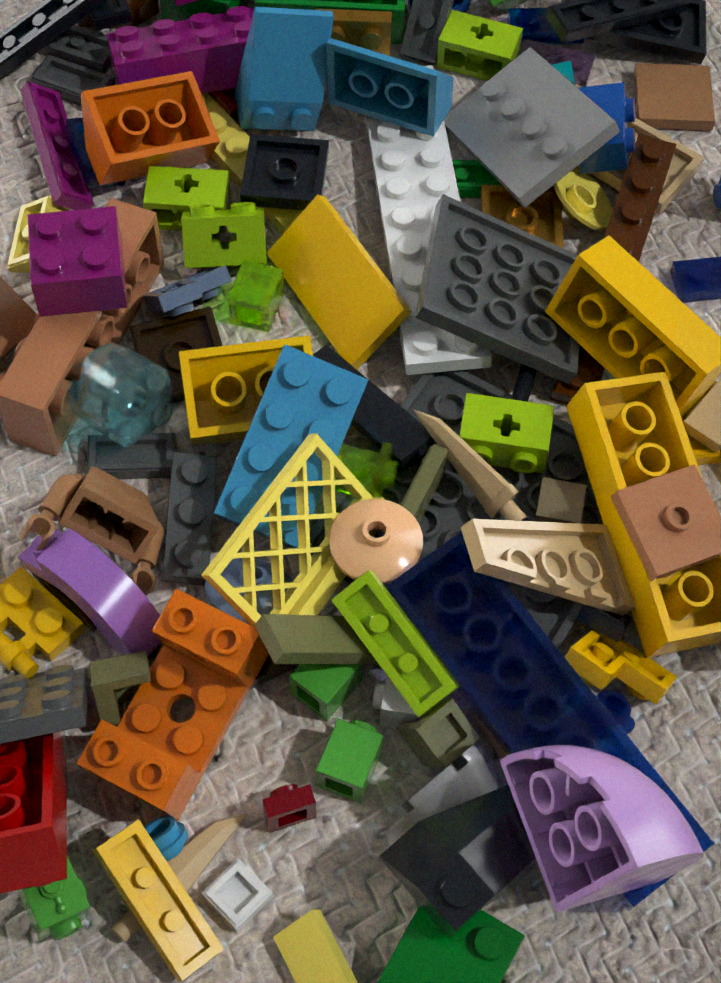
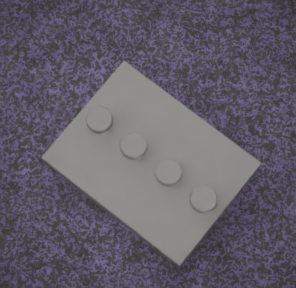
(529, 126)

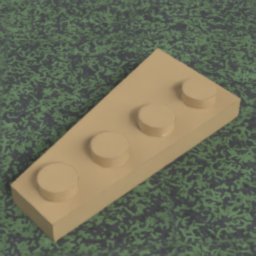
(552, 558)

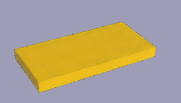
(338, 282)

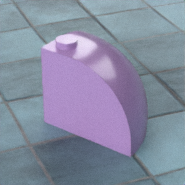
(596, 823)

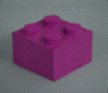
(76, 261)

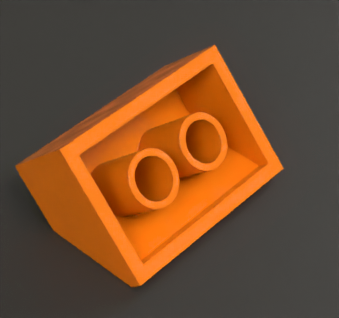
(145, 126)

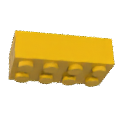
(635, 323)

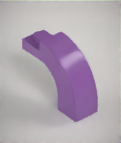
(98, 588)

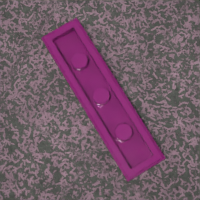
(61, 169)

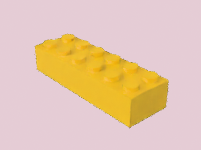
(628, 436)

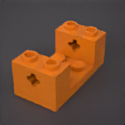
(202, 659)

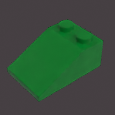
(472, 955)

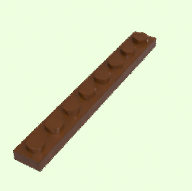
(629, 228)

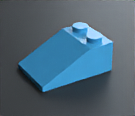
(283, 69)

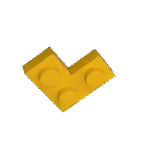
(602, 659)

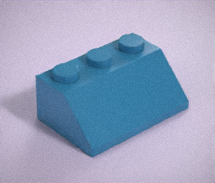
(387, 87)

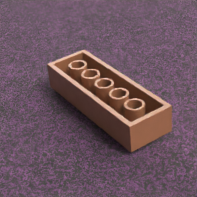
(46, 362)

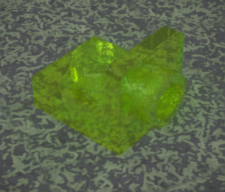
(369, 467)

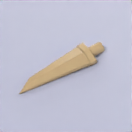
(483, 480)
(186, 865)

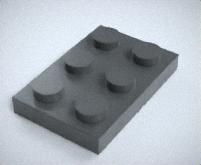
(43, 703)

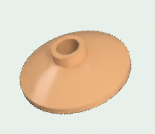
(387, 556)

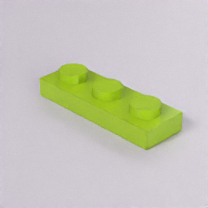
(395, 643)

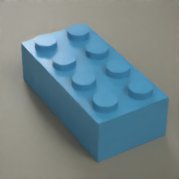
(298, 401)

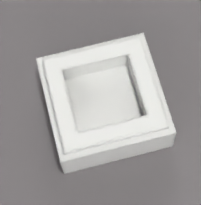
(237, 895)

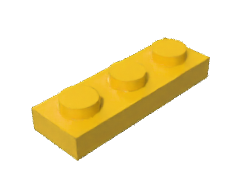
(158, 900)

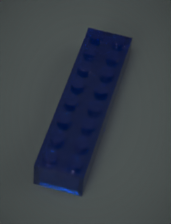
(513, 669)

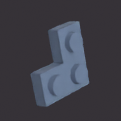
(178, 296)

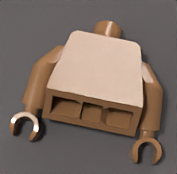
(106, 514)

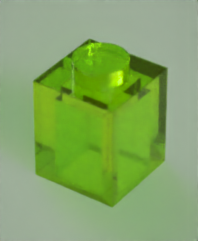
(256, 295)

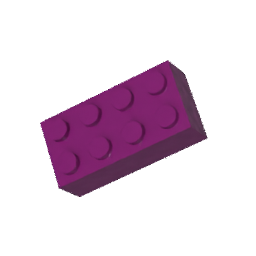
(203, 44)

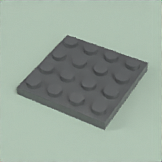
(494, 288)

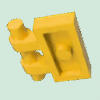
(39, 618)

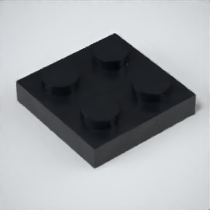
(284, 171)

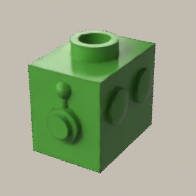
(57, 907)

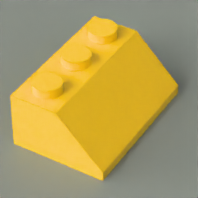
(227, 386)

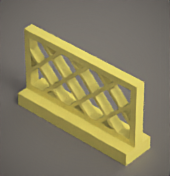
(317, 573)

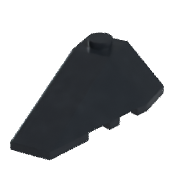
(462, 857)

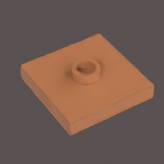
(671, 521)

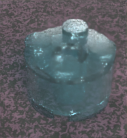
(121, 394)

